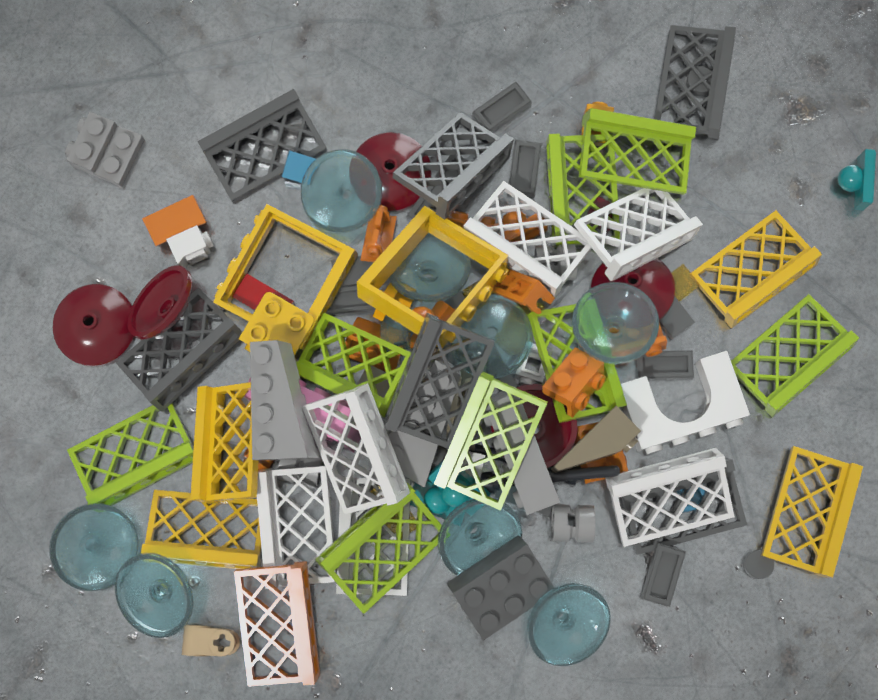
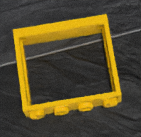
(467, 243)
(250, 247)

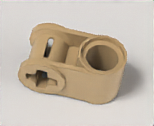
(204, 641)

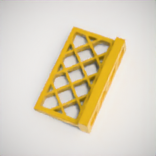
(770, 286)
(210, 443)
(837, 513)
(199, 554)

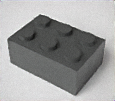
(500, 587)

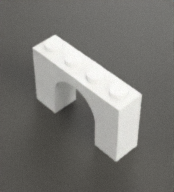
(722, 406)

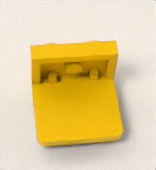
(277, 321)

